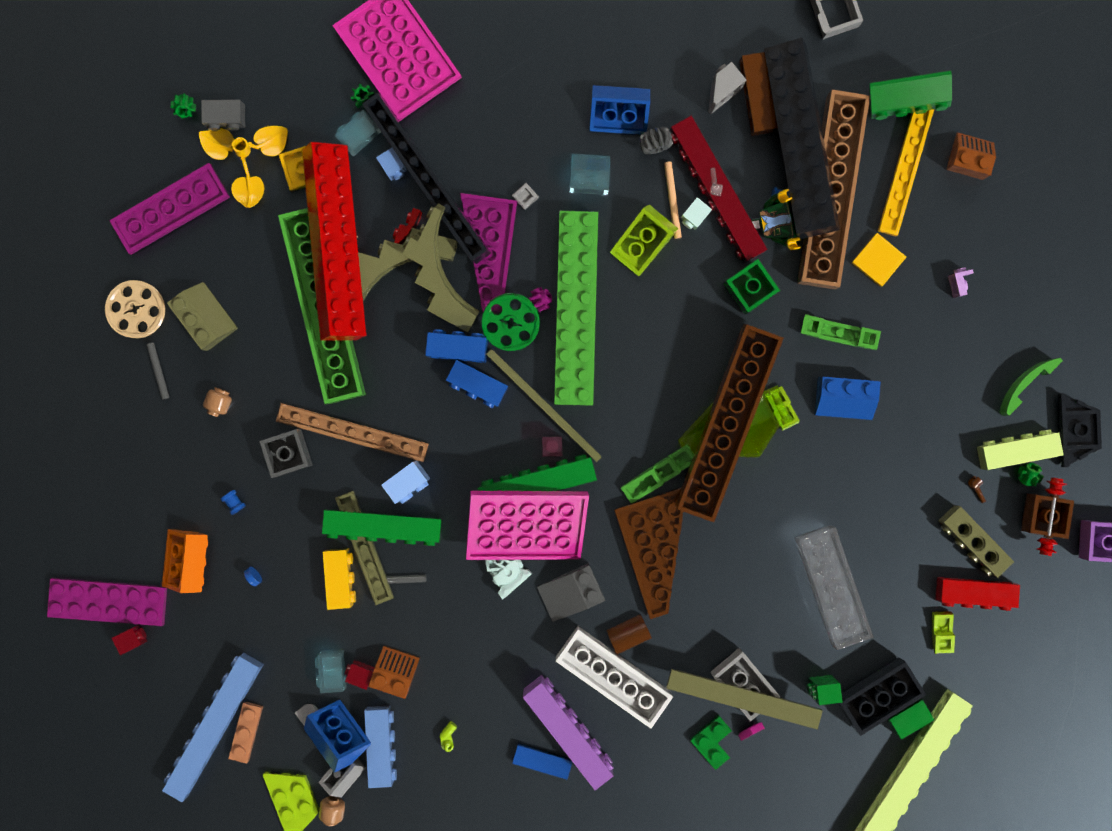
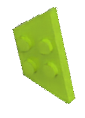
(292, 799)

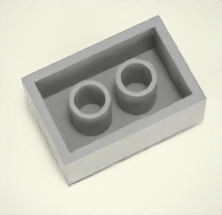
(741, 672)

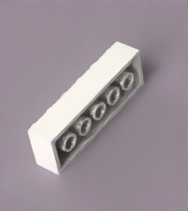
(614, 677)

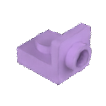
(958, 284)

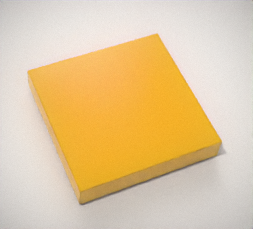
(293, 168)
(878, 259)

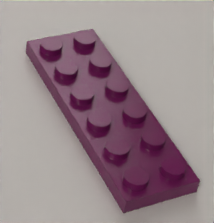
(169, 208)
(107, 601)

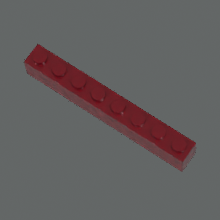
(727, 205)

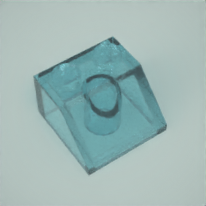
(590, 174)

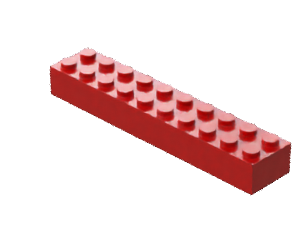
(333, 242)

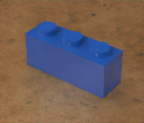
(476, 384)

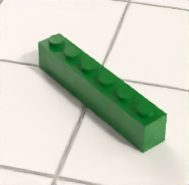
(381, 526)

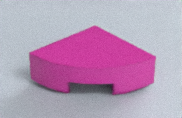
(751, 731)

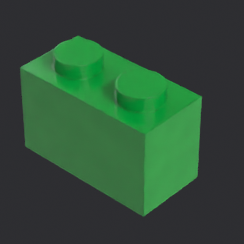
(824, 690)
(910, 719)

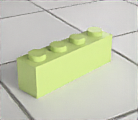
(1019, 451)

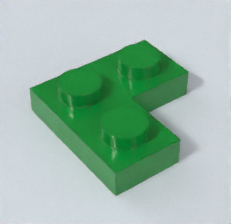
(707, 741)

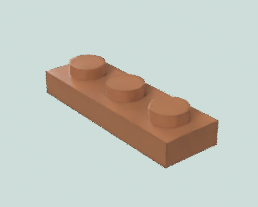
(245, 732)

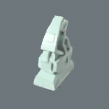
(507, 574)

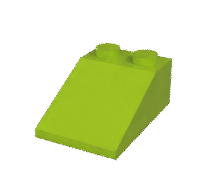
(643, 240)

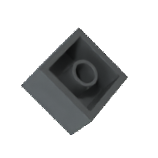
(286, 453)

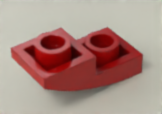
(412, 220)

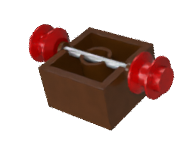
(1048, 516)

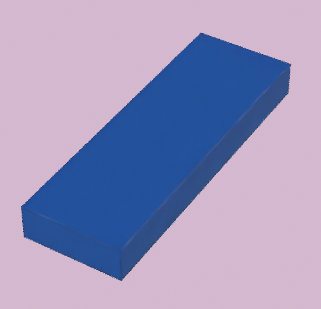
(542, 761)

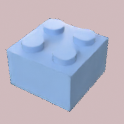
(405, 482)

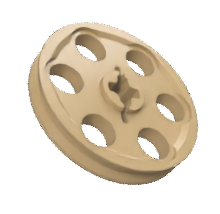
(143, 313)

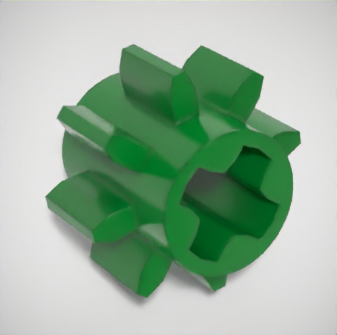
(358, 94)
(183, 105)
(1030, 474)

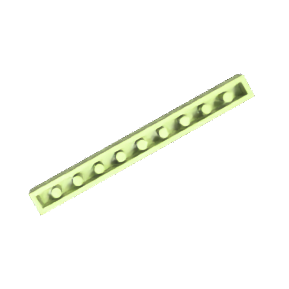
(916, 764)

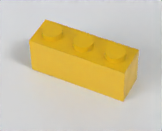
(338, 578)

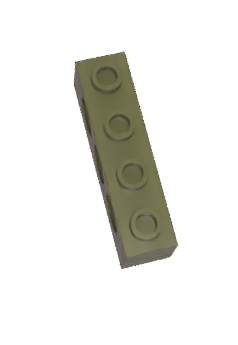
(999, 559)

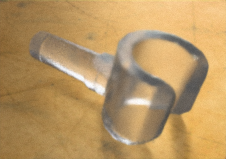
(716, 189)

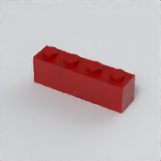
(977, 592)

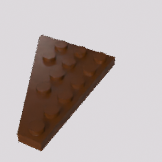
(652, 539)

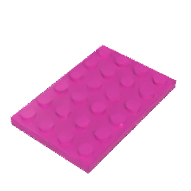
(397, 53)
(526, 525)

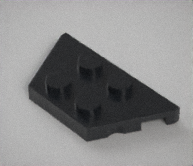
(1078, 429)

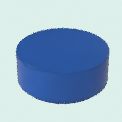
(252, 576)

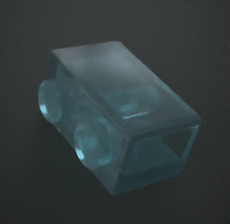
(357, 132)
(331, 671)

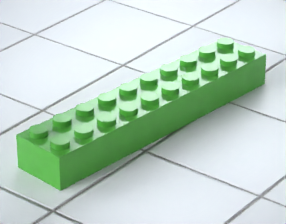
(576, 308)
(333, 359)

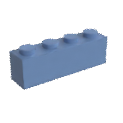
(380, 752)

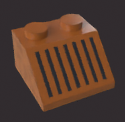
(972, 156)
(394, 672)

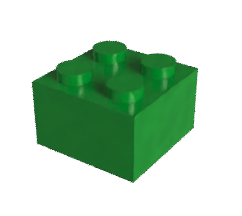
(751, 286)

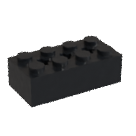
(891, 699)

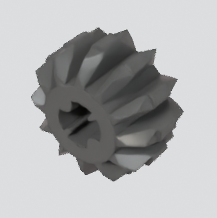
(655, 140)

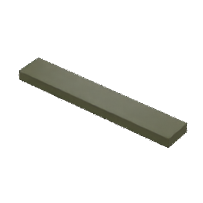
(367, 555)

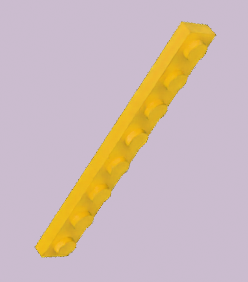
(905, 173)

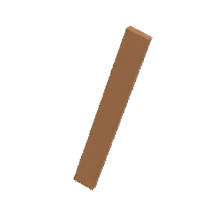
(352, 432)

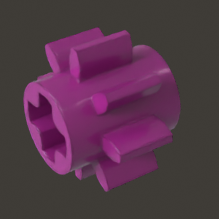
(541, 299)

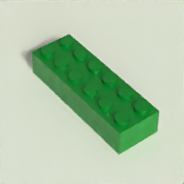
(546, 478)

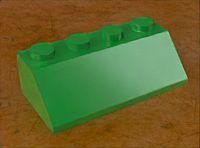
(910, 95)

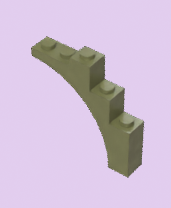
(424, 250)
(391, 256)

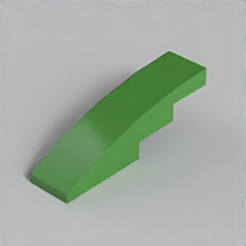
(658, 474)

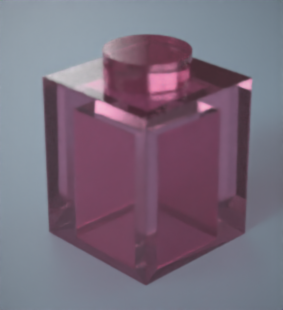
(552, 446)

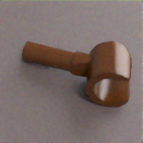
(975, 483)

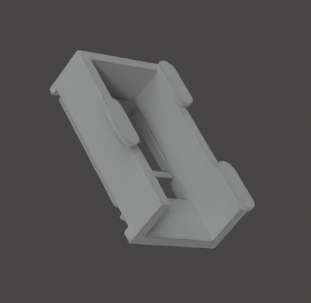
(854, 13)

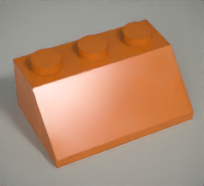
(184, 561)

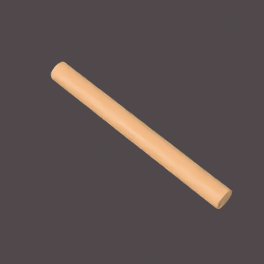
(672, 198)

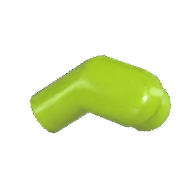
(446, 737)

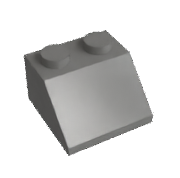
(726, 84)

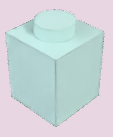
(695, 214)

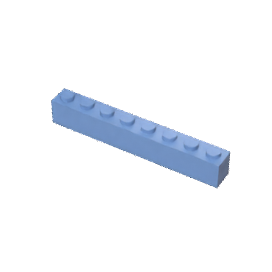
(213, 726)

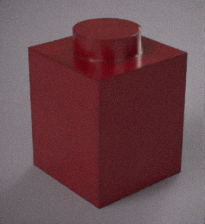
(130, 639)
(359, 674)

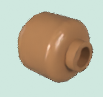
(217, 402)
(331, 811)

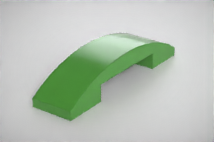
(840, 333)
(1011, 400)

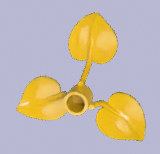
(218, 143)

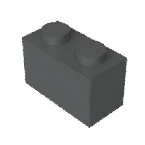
(223, 114)

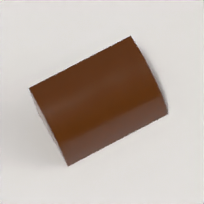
(628, 634)

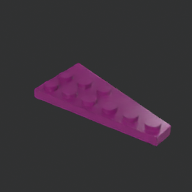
(494, 223)

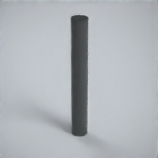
(158, 371)
(406, 579)

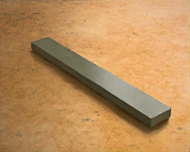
(544, 405)
(744, 699)

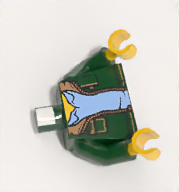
(778, 220)

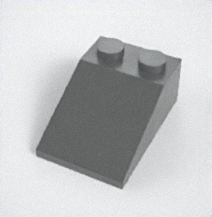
(571, 593)

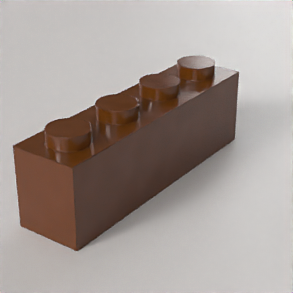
(758, 94)

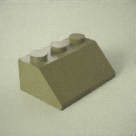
(202, 316)

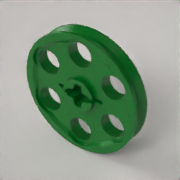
(514, 330)

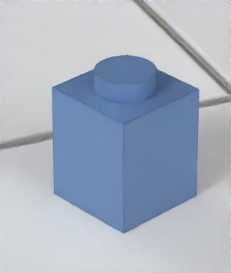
(392, 164)

